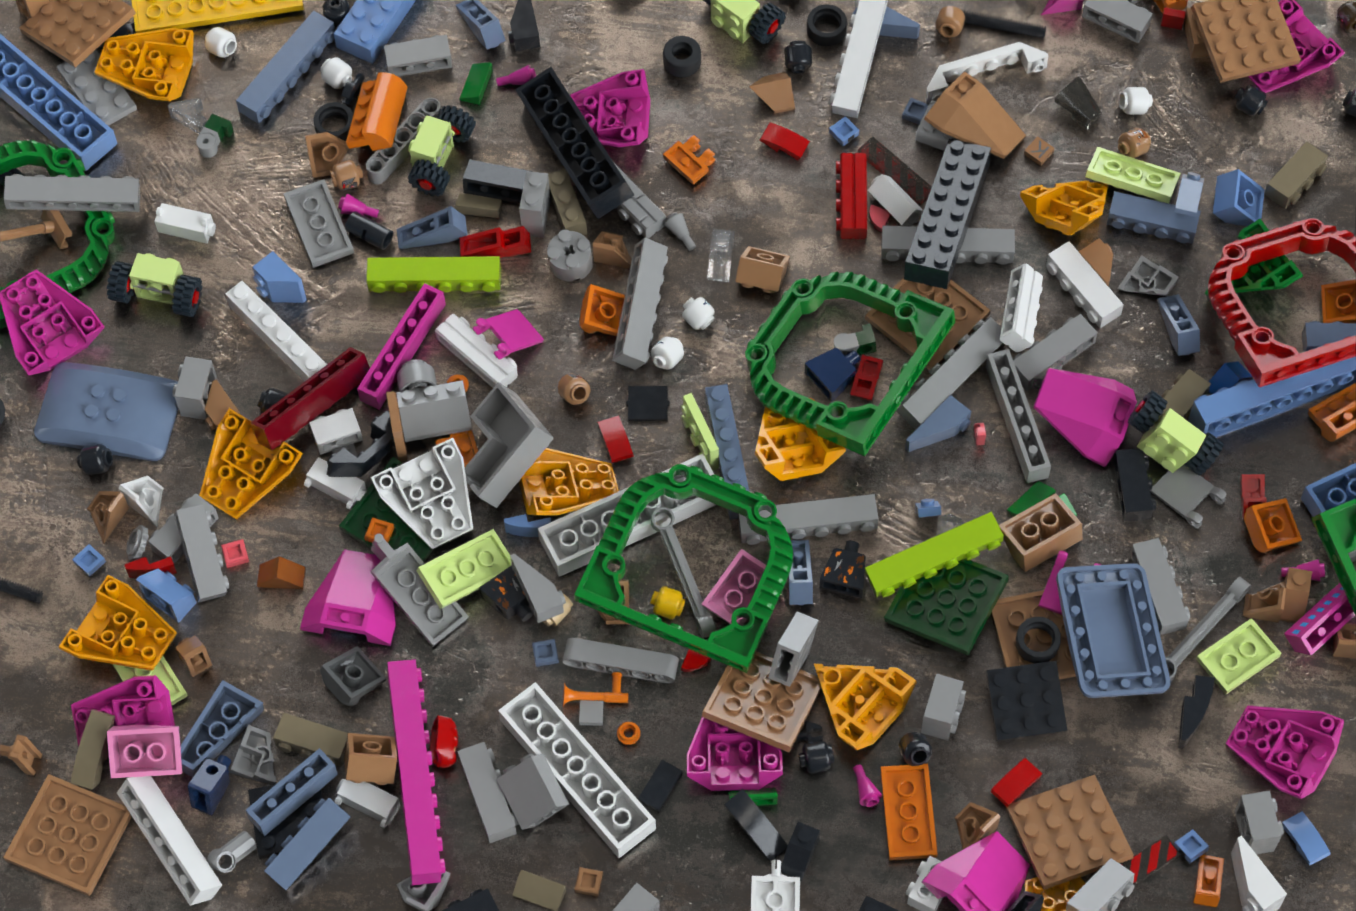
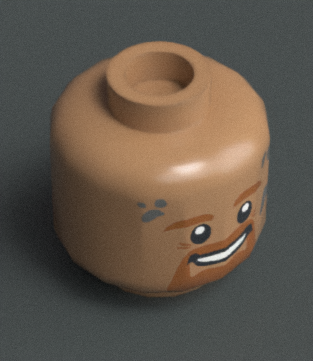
(1134, 143)

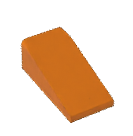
(1208, 881)

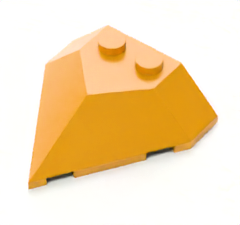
(1067, 205)
(792, 449)
(864, 700)

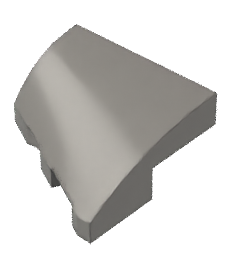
(1149, 279)
(254, 756)

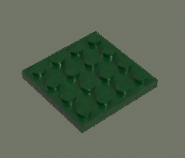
(373, 506)
(949, 605)

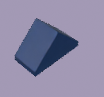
(1228, 376)

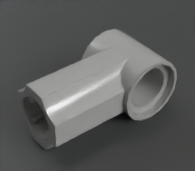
(233, 852)

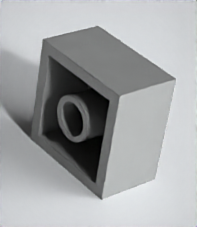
(194, 387)
(943, 707)
(1259, 821)

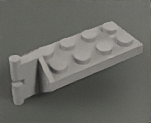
(403, 584)

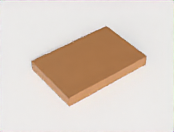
(397, 428)

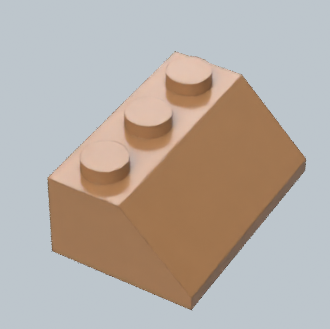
(1041, 532)

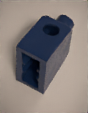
(832, 371)
(209, 784)

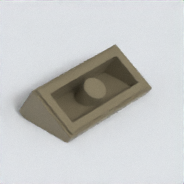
(478, 205)
(539, 890)

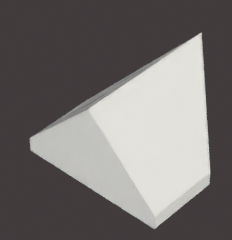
(144, 497)

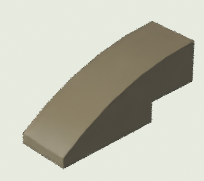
(92, 750)

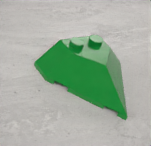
(1266, 275)

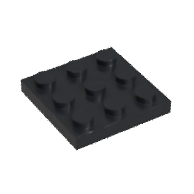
(1026, 700)
(272, 841)

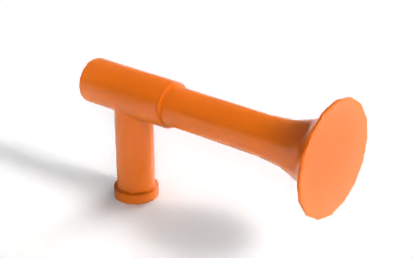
(610, 697)

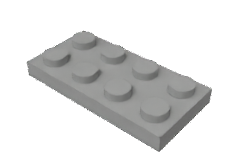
(99, 95)
(318, 223)

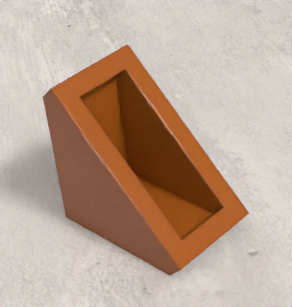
(281, 574)

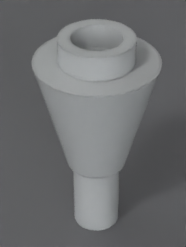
(677, 225)

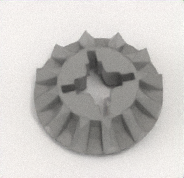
(137, 543)

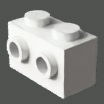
(336, 430)
(918, 894)

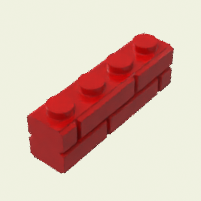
(853, 196)

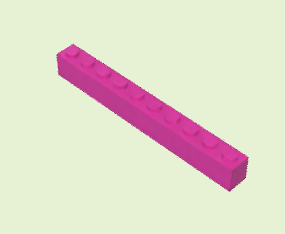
(414, 772)

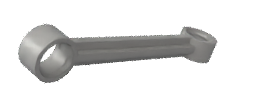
(1233, 595)
(702, 618)

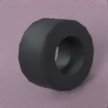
(680, 45)

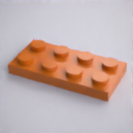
(908, 812)

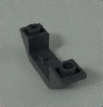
(348, 465)

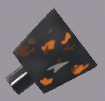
(845, 571)
(506, 595)

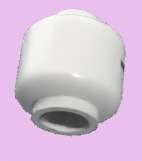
(220, 42)
(336, 72)
(1135, 100)
(698, 313)
(667, 353)

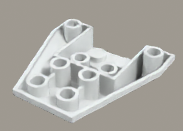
(429, 494)

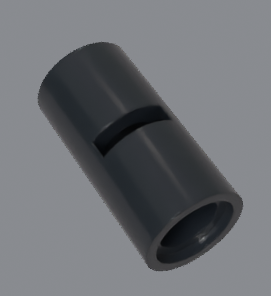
(369, 230)

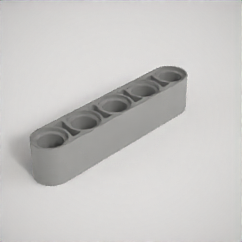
(399, 149)
(622, 659)

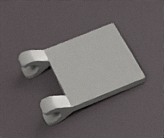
(1185, 491)

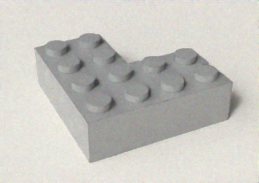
(512, 444)

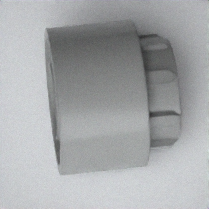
(415, 375)

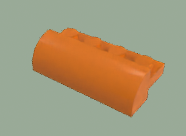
(377, 112)
(1336, 414)

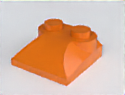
(1339, 302)
(601, 310)
(1271, 525)

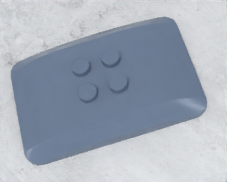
(108, 407)
(1112, 630)

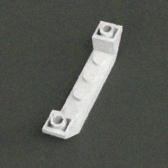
(1031, 58)

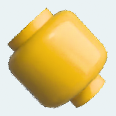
(667, 602)

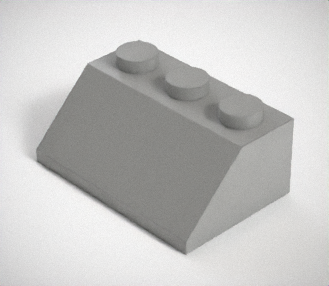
(434, 411)

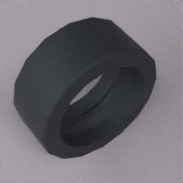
(826, 11)
(332, 109)
(1038, 623)

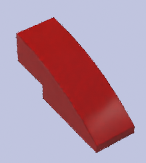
(496, 243)

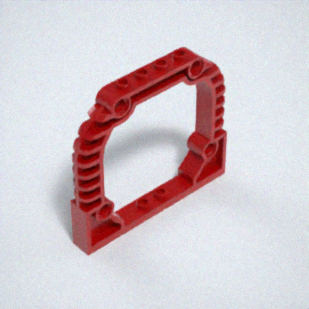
(1262, 355)

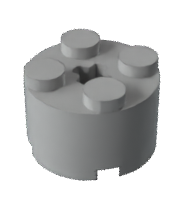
(570, 255)

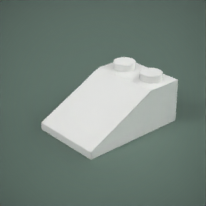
(1255, 883)

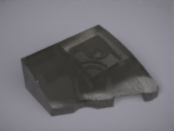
(1079, 102)

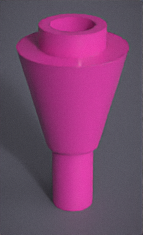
(518, 77)
(350, 204)
(1317, 569)
(868, 793)

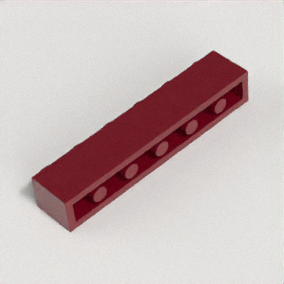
(310, 399)

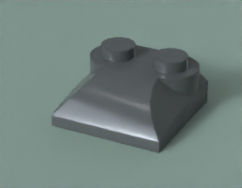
(351, 676)

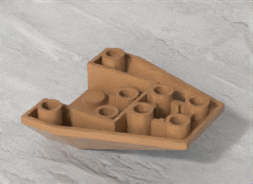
(974, 116)

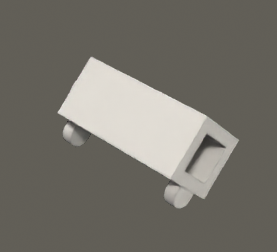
(895, 200)
(184, 223)
(345, 489)
(368, 800)

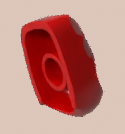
(443, 742)

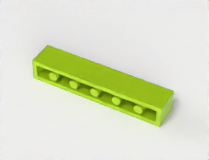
(442, 273)
(934, 554)

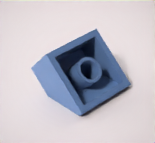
(1238, 199)
(278, 280)
(166, 593)

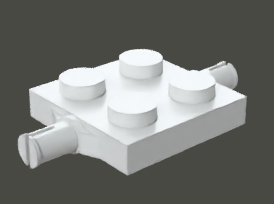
(775, 891)

